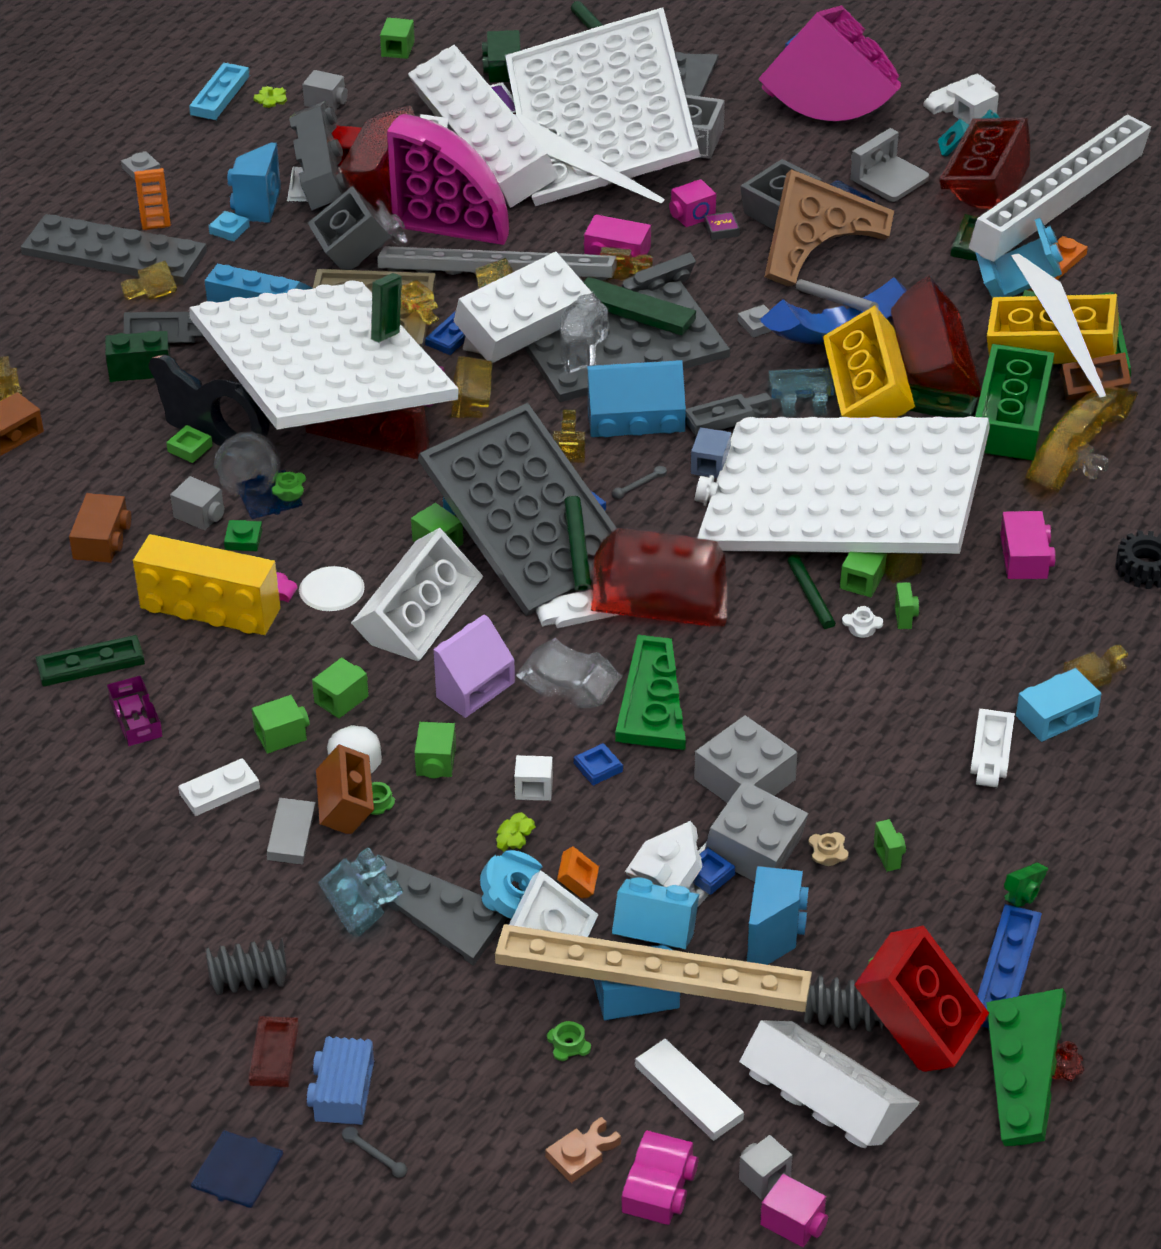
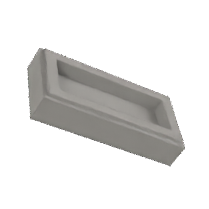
(291, 831)

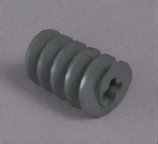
(247, 966)
(839, 1004)

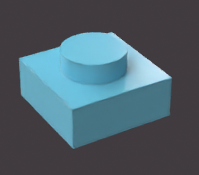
(229, 226)

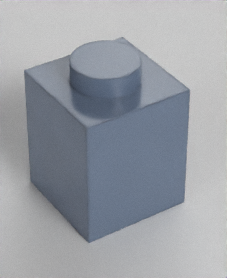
(710, 452)

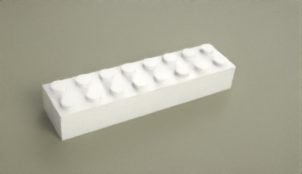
(483, 120)

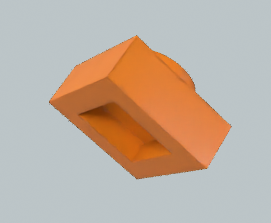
(578, 873)

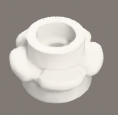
(705, 489)

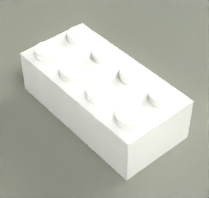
(519, 307)

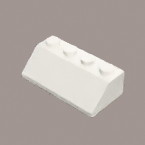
(418, 597)
(826, 1082)

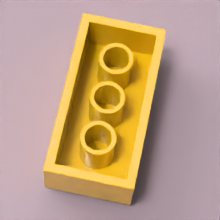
(1026, 325)
(868, 368)
(207, 584)

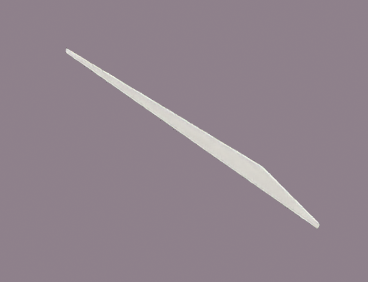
(570, 154)

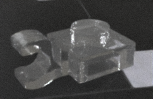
(392, 224)

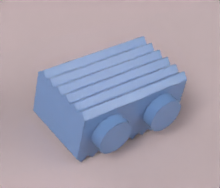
(342, 1080)

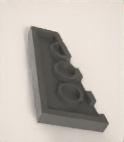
(696, 71)
(444, 910)

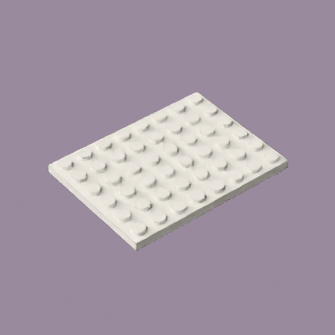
(609, 95)
(314, 358)
(847, 485)

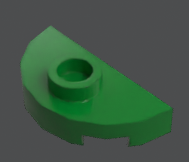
(1024, 884)

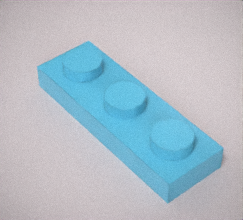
(219, 91)

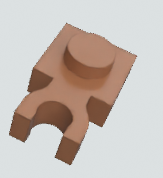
(579, 1153)

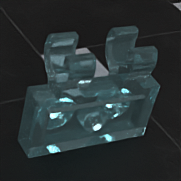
(798, 383)
(352, 898)

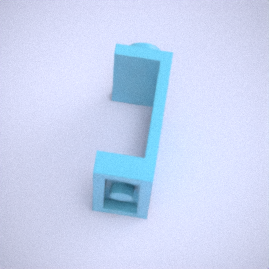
(1003, 275)

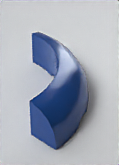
(809, 328)

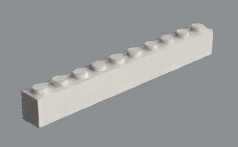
(1059, 187)

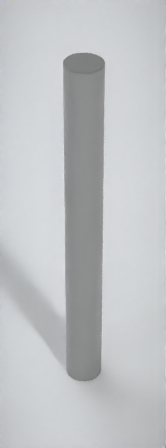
(834, 295)

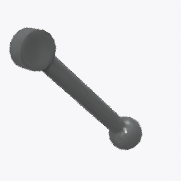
(659, 471)
(350, 1135)

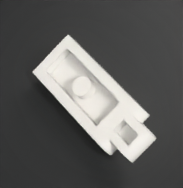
(944, 98)
(569, 610)
(992, 746)

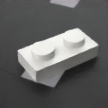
(219, 787)

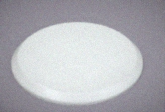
(331, 588)

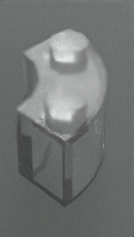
(581, 329)
(570, 674)

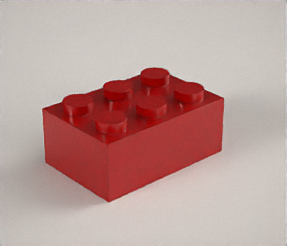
(922, 999)

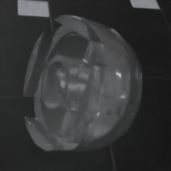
(246, 457)

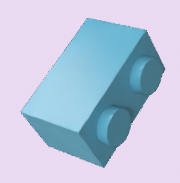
(1058, 704)
(655, 912)

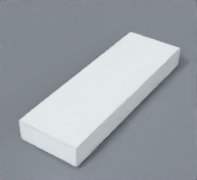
(689, 1089)

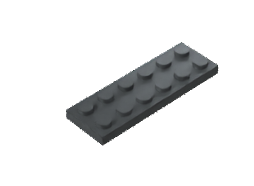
(111, 247)

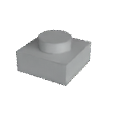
(139, 162)
(751, 320)

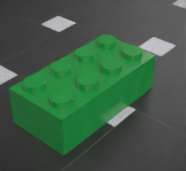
(1015, 399)

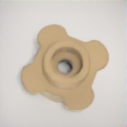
(828, 855)

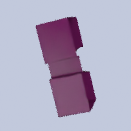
(140, 729)

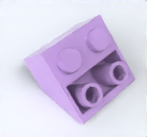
(472, 667)

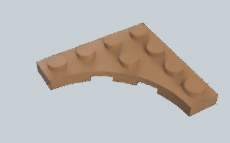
(816, 213)

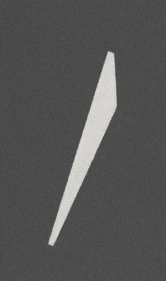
(1056, 304)

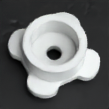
(862, 622)

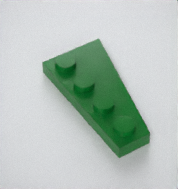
(651, 697)
(1023, 1054)

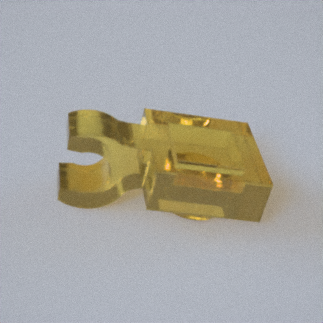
(625, 263)
(153, 281)
(419, 298)
(8, 379)
(570, 441)
(1097, 669)

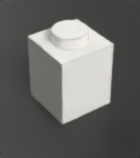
(974, 102)

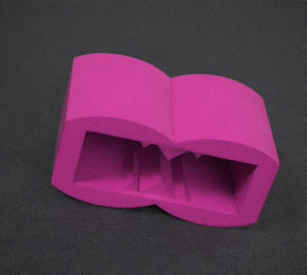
(658, 1178)

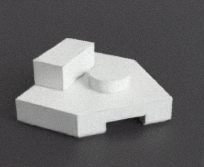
(669, 858)

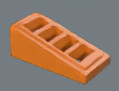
(153, 216)

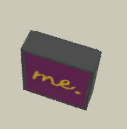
(721, 225)

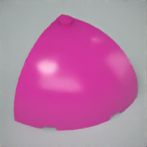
(832, 70)
(443, 183)

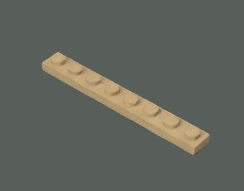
(654, 967)

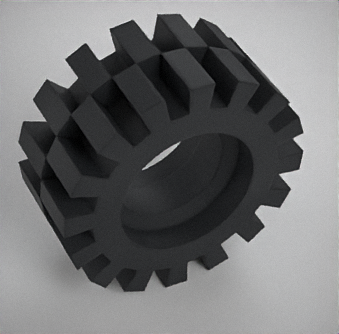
(1135, 569)

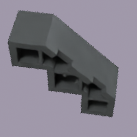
(318, 154)

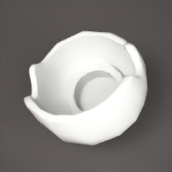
(358, 739)

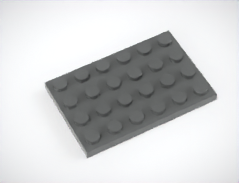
(633, 343)
(509, 494)

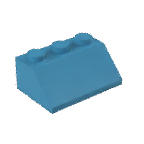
(232, 282)
(636, 398)

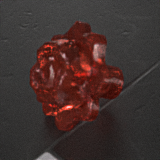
(1068, 1061)

